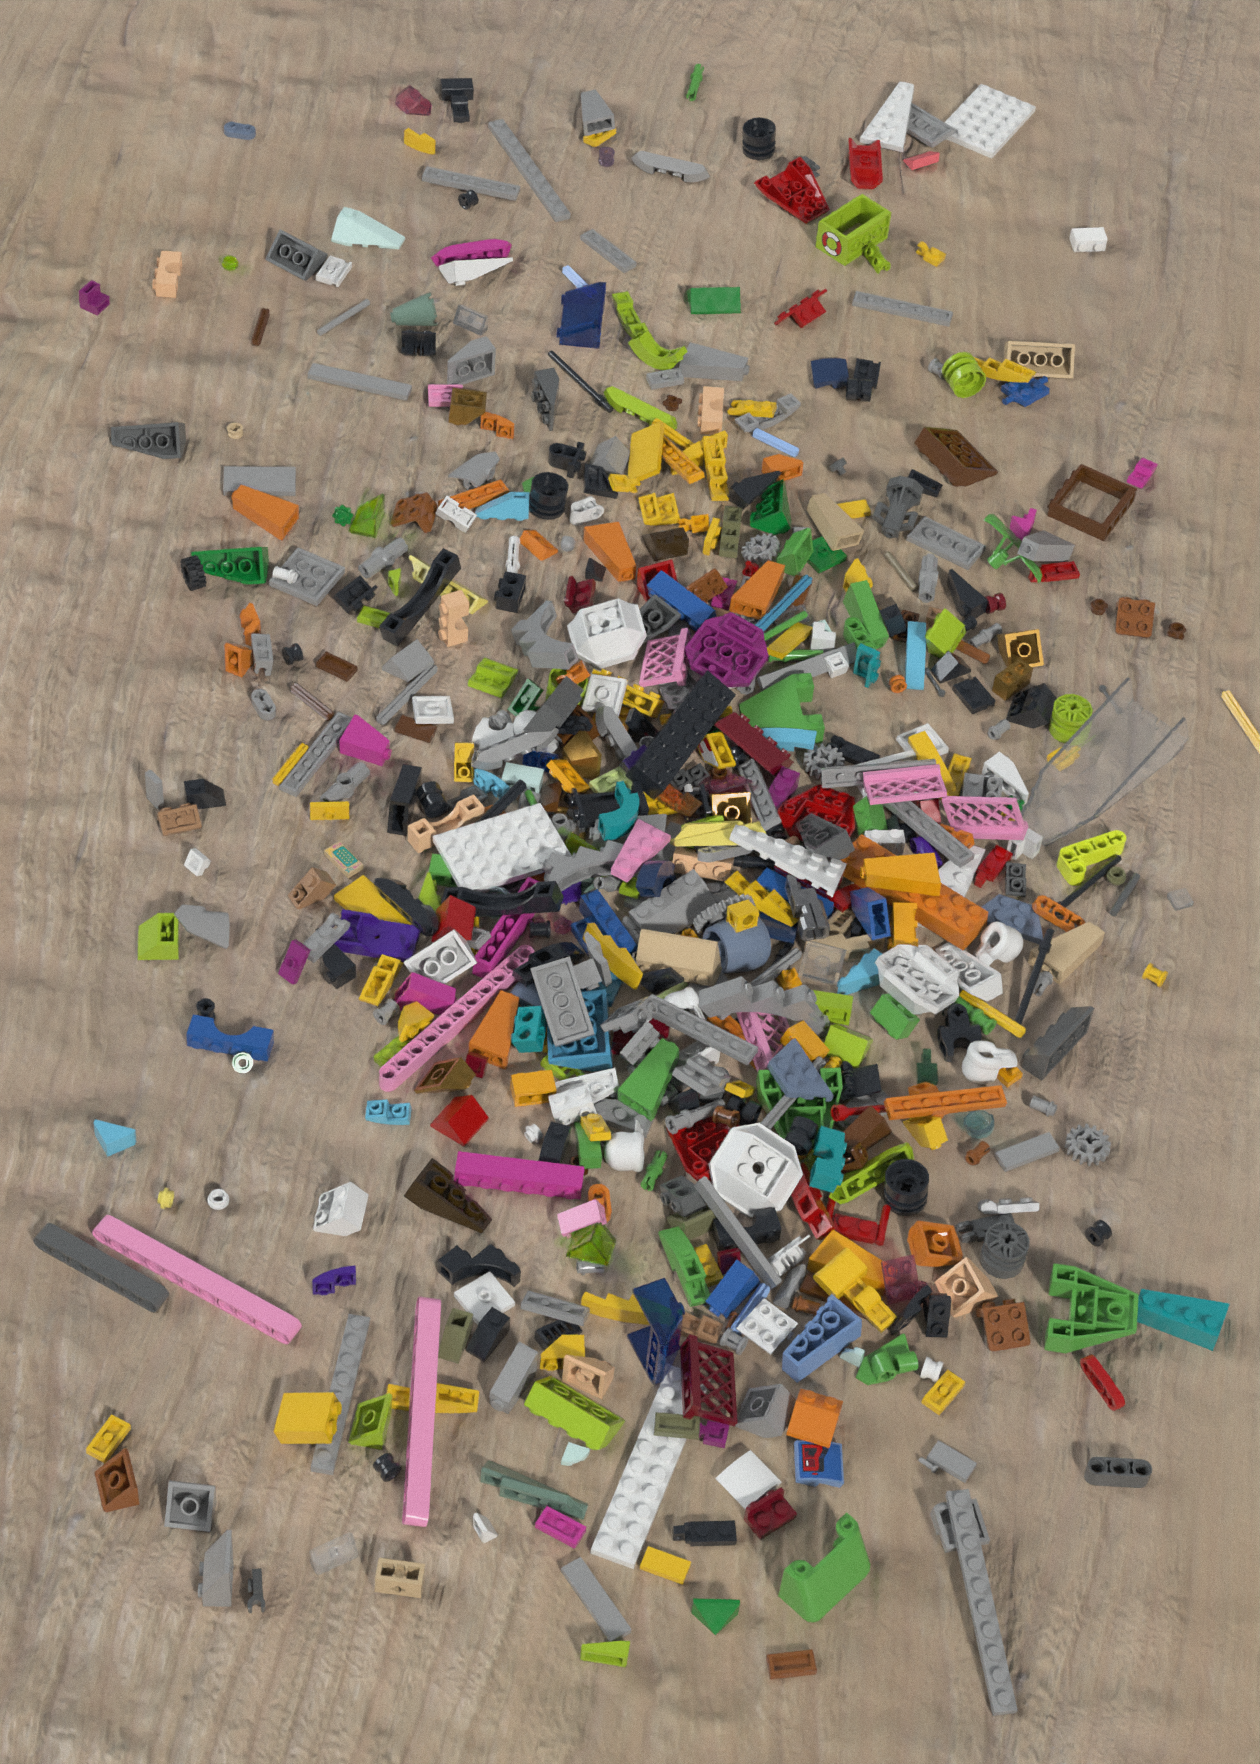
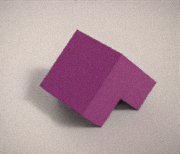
(92, 298)

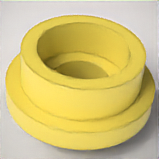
(165, 1198)

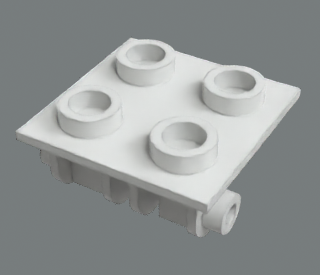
(788, 1256)
(767, 1326)

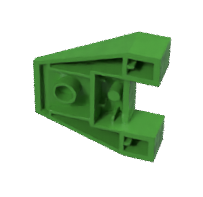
(781, 706)
(817, 1110)
(1096, 1310)

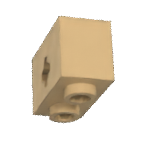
(399, 1577)

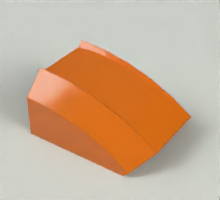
(934, 1244)

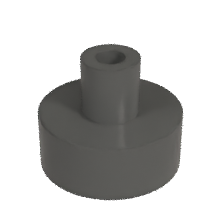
(838, 465)

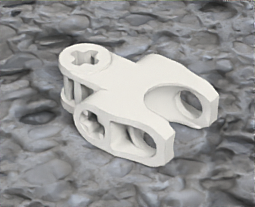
(486, 736)

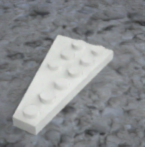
(891, 120)

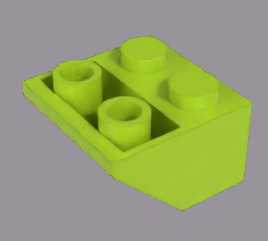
(944, 634)
(159, 938)

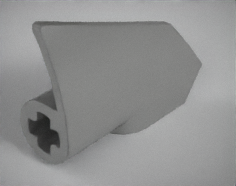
(477, 470)
(205, 924)

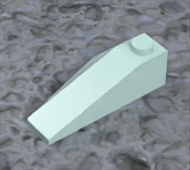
(358, 228)

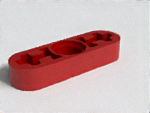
(1102, 1382)

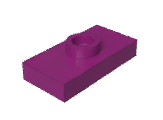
(294, 961)

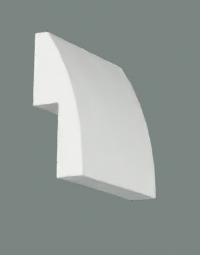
(748, 1479)

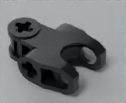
(956, 1031)

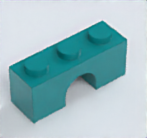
(827, 1171)

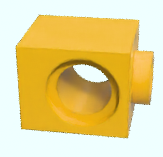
(742, 915)

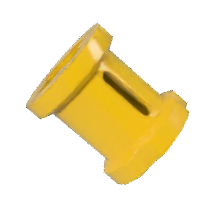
(1155, 975)

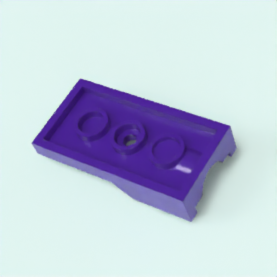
(394, 939)

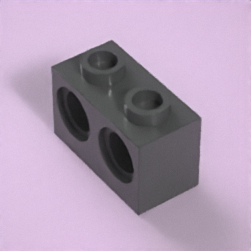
(681, 1196)

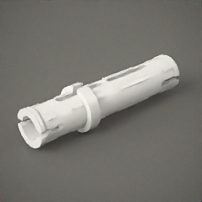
(514, 542)

